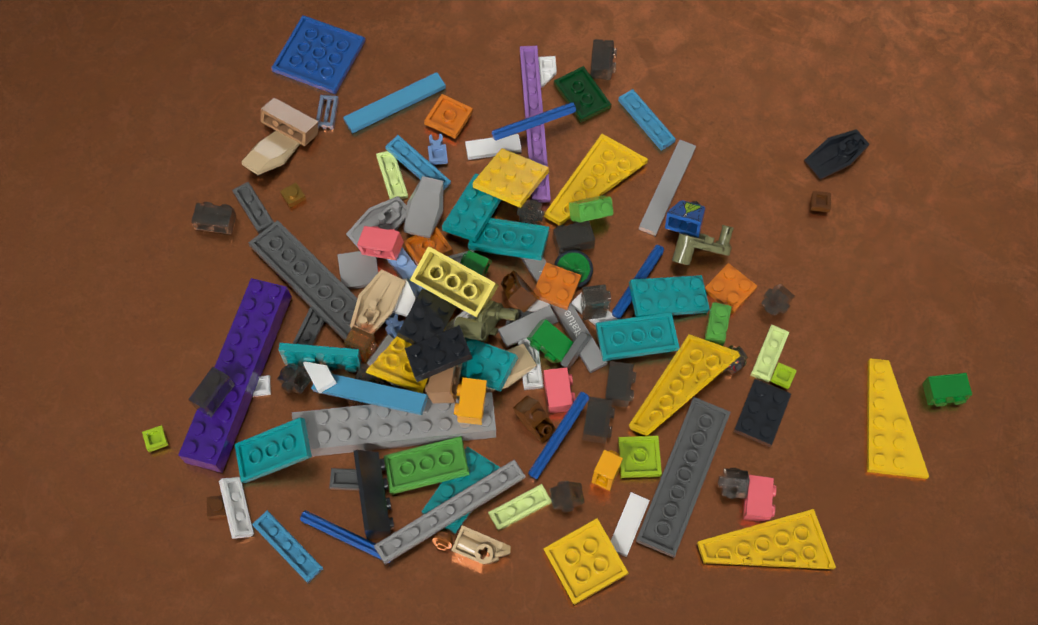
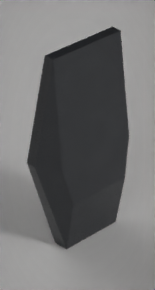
(836, 153)

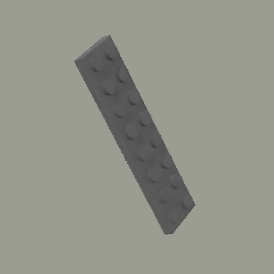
(306, 276)
(683, 477)

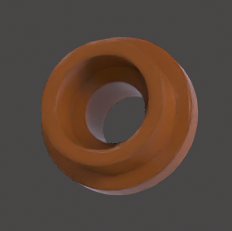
(443, 541)

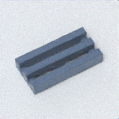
(325, 124)

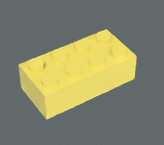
(454, 282)

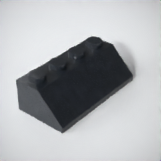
(372, 494)

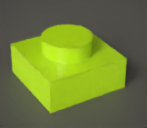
(783, 375)
(155, 438)

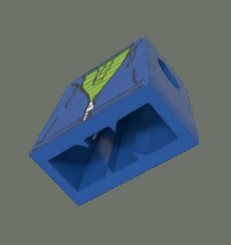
(686, 218)

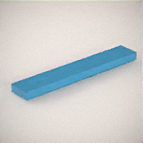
(394, 102)
(377, 394)

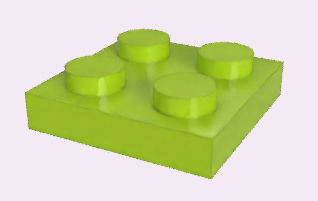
(639, 456)

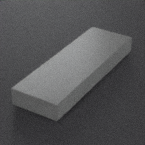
(523, 327)

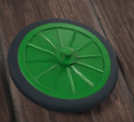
(576, 262)

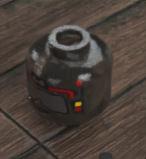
(739, 363)

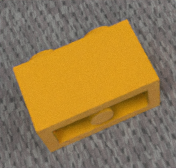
(471, 401)
(607, 469)

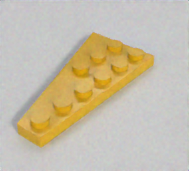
(598, 173)
(395, 367)
(687, 373)
(890, 435)
(778, 543)

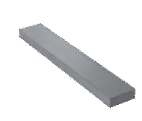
(667, 187)

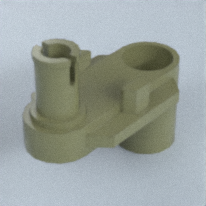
(686, 245)
(486, 322)

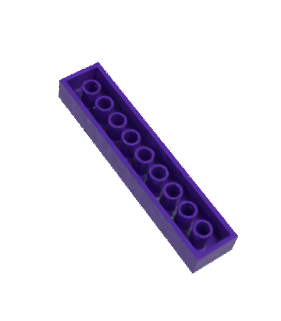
(243, 360)

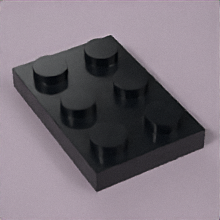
(426, 318)
(438, 353)
(762, 413)

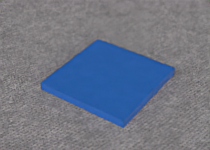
(318, 54)

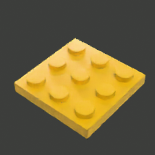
(511, 177)
(585, 561)

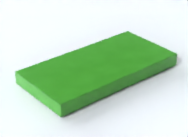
(426, 465)

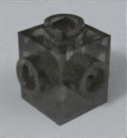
(531, 212)
(777, 300)
(294, 378)
(734, 483)
(567, 496)

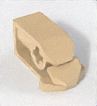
(471, 542)

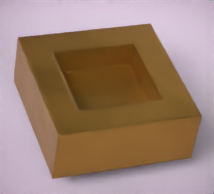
(293, 195)

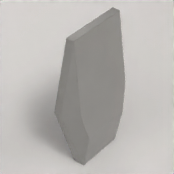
(424, 207)
(384, 215)

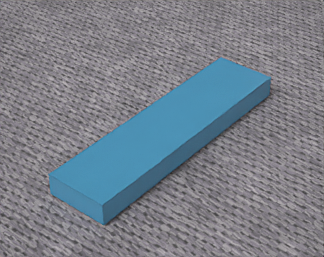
(647, 119)
(415, 161)
(287, 546)

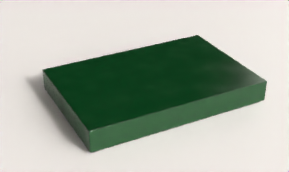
(583, 92)

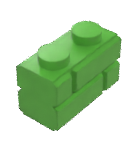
(591, 208)
(717, 323)

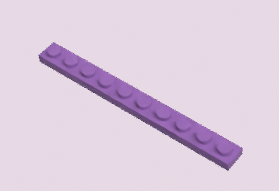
(533, 106)

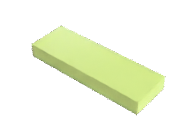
(392, 175)
(769, 353)
(519, 507)

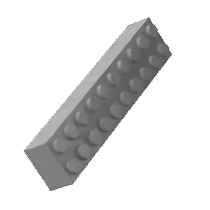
(385, 428)

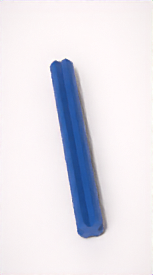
(533, 121)
(643, 273)
(558, 435)
(339, 533)

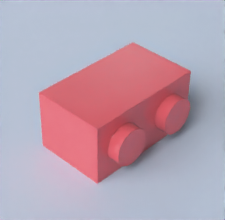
(380, 242)
(557, 390)
(759, 499)

